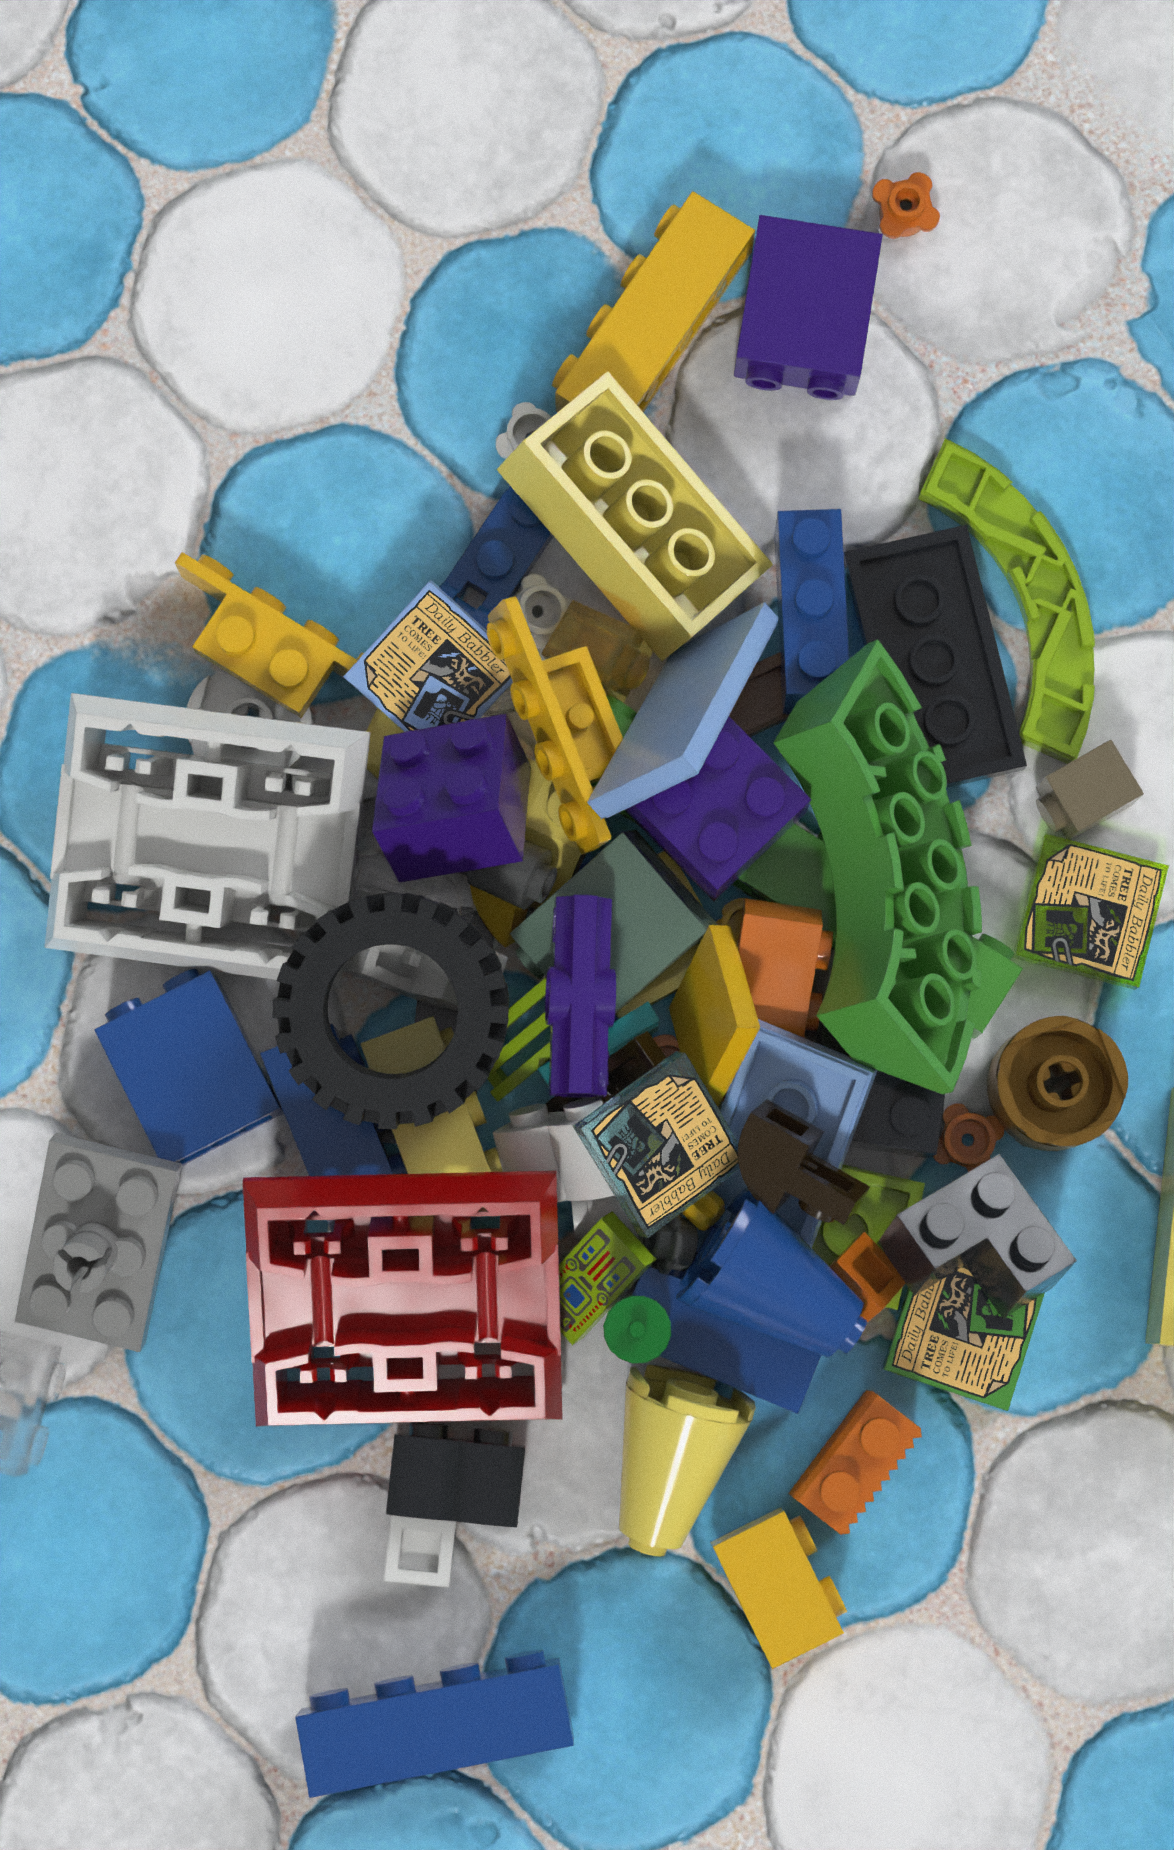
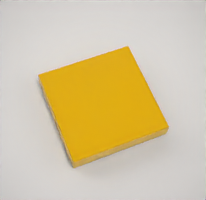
(715, 1011)

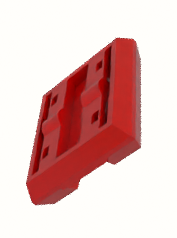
(403, 1293)

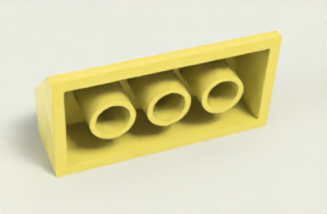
(634, 516)

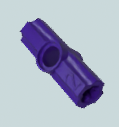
(580, 996)

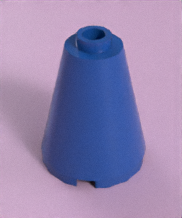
(771, 1282)

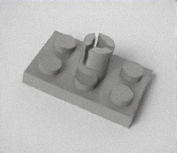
(97, 1242)

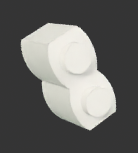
(549, 1143)

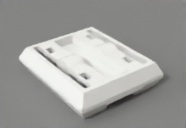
(200, 834)

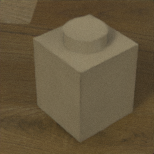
(1087, 791)

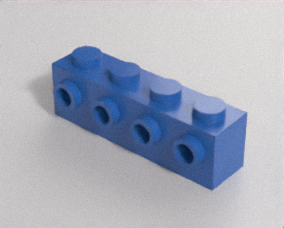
(434, 1725)

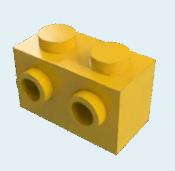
(778, 1586)

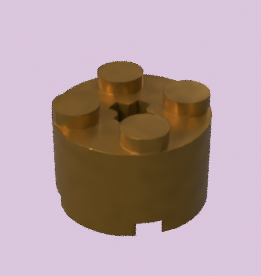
(1071, 1049)

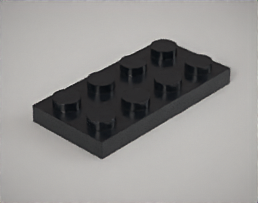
(935, 624)

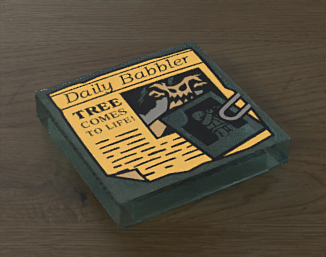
(660, 1144)

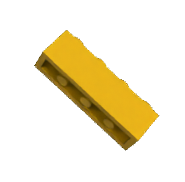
(662, 303)

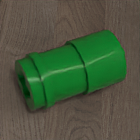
(637, 1329)

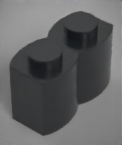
(456, 1477)

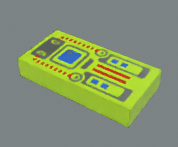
(598, 1275)

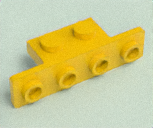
(260, 643)
(567, 716)

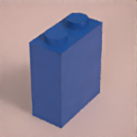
(188, 1067)

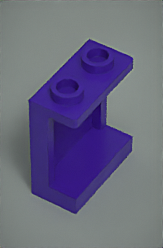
(807, 307)

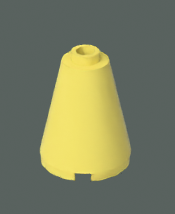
(674, 1452)

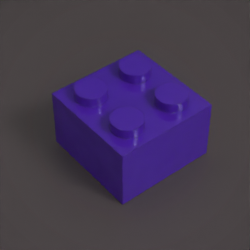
(452, 798)
(724, 813)

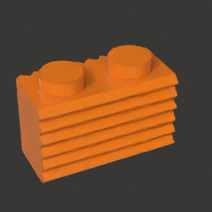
(855, 1462)

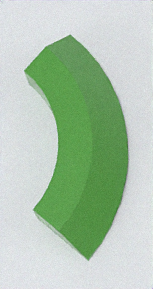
(896, 873)

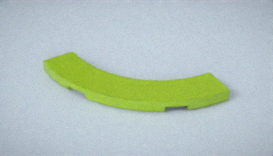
(1043, 585)

